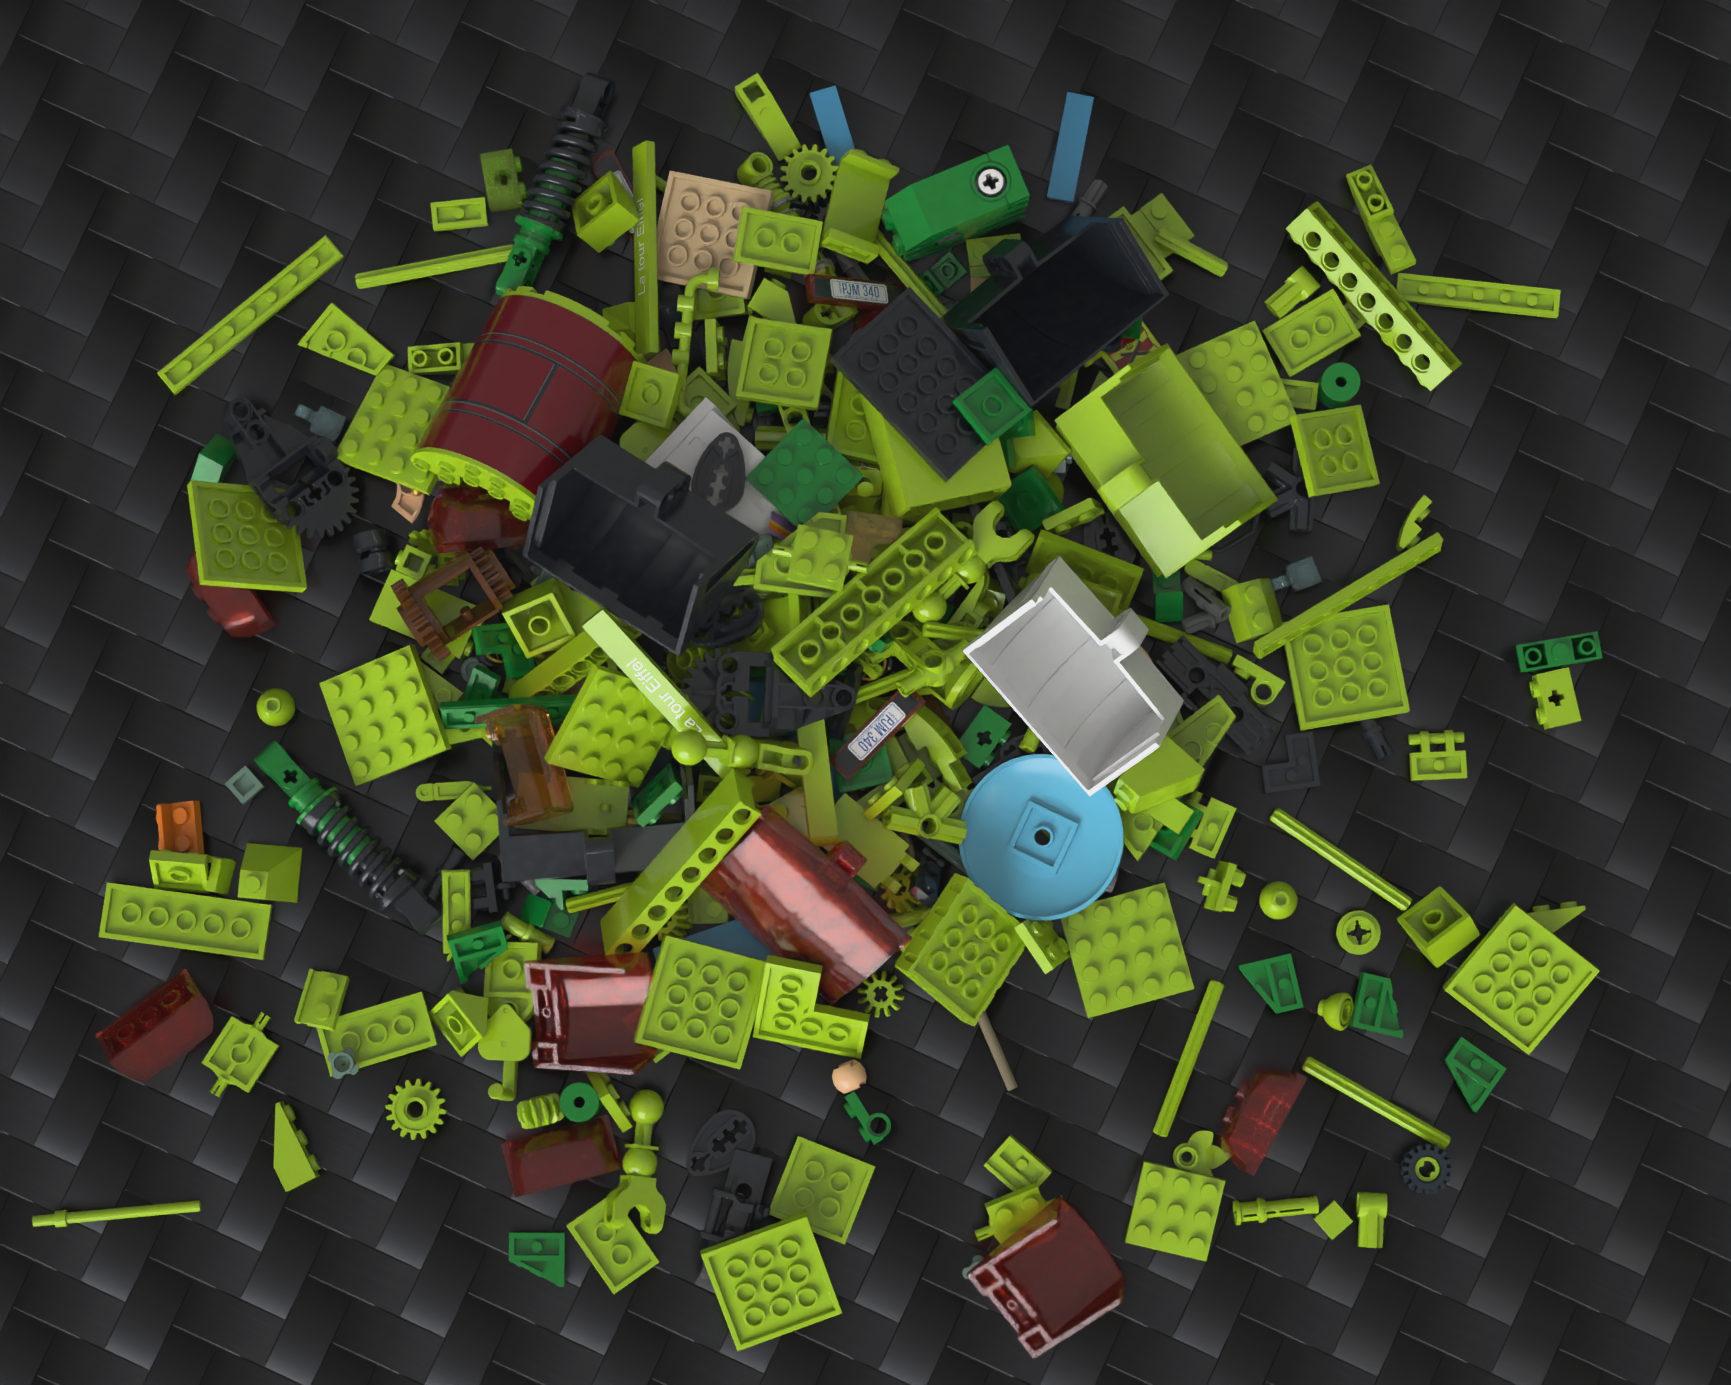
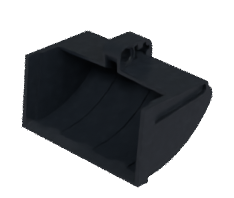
(1056, 302)
(637, 541)
(575, 853)

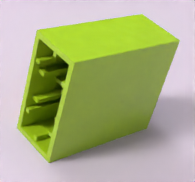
(916, 488)

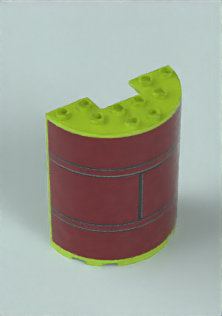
(528, 397)

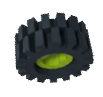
(1437, 1178)

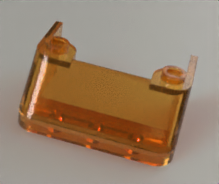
(525, 739)

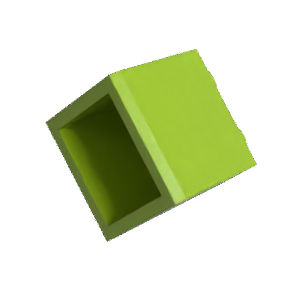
(1157, 778)

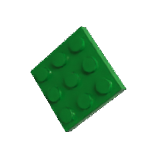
(803, 475)

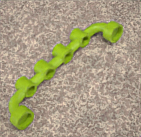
(683, 330)

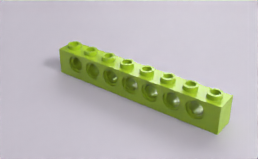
(1386, 297)

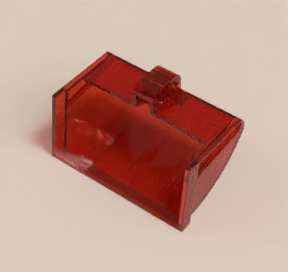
(805, 903)

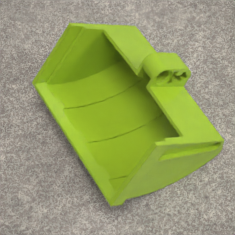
(1163, 461)

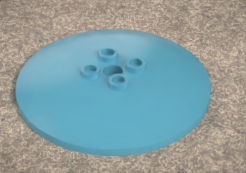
(1003, 848)

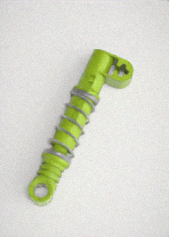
(757, 173)

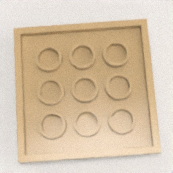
(700, 231)

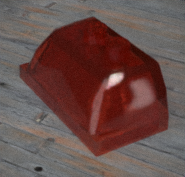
(473, 518)
(235, 608)
(158, 1029)
(1258, 1116)
(561, 1155)

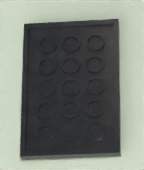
(911, 375)

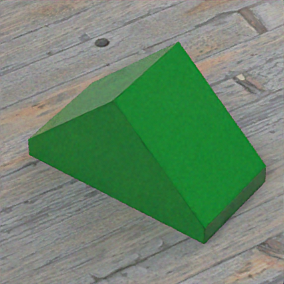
(214, 460)

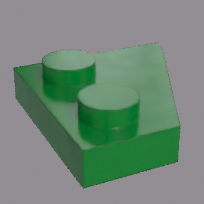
(476, 947)
(1275, 982)
(1375, 1006)

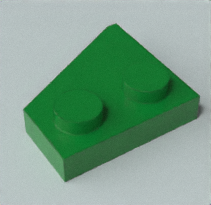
(1473, 1072)
(540, 1254)

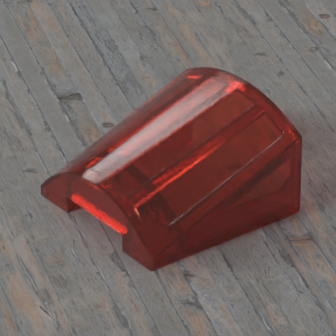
(589, 1012)
(1050, 1277)

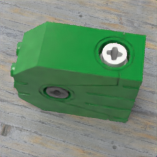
(956, 205)

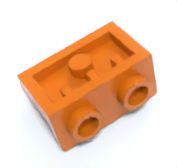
(180, 827)

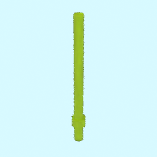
(62, 1218)

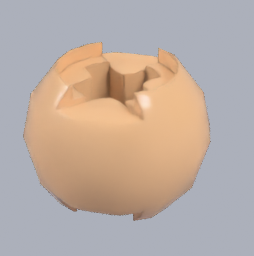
(849, 1076)

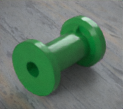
(1338, 385)
(570, 1106)

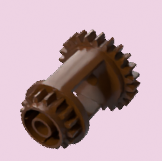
(422, 619)

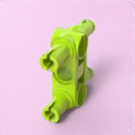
(926, 660)

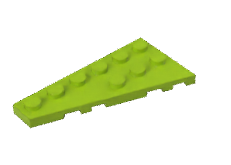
(1198, 738)

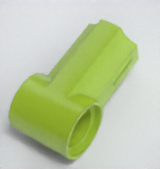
(1296, 289)
(1371, 1210)

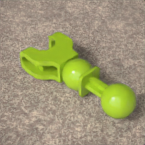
(989, 550)
(742, 752)
(639, 1164)

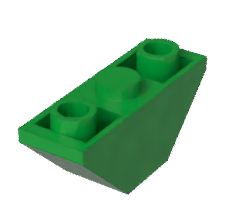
(1559, 652)

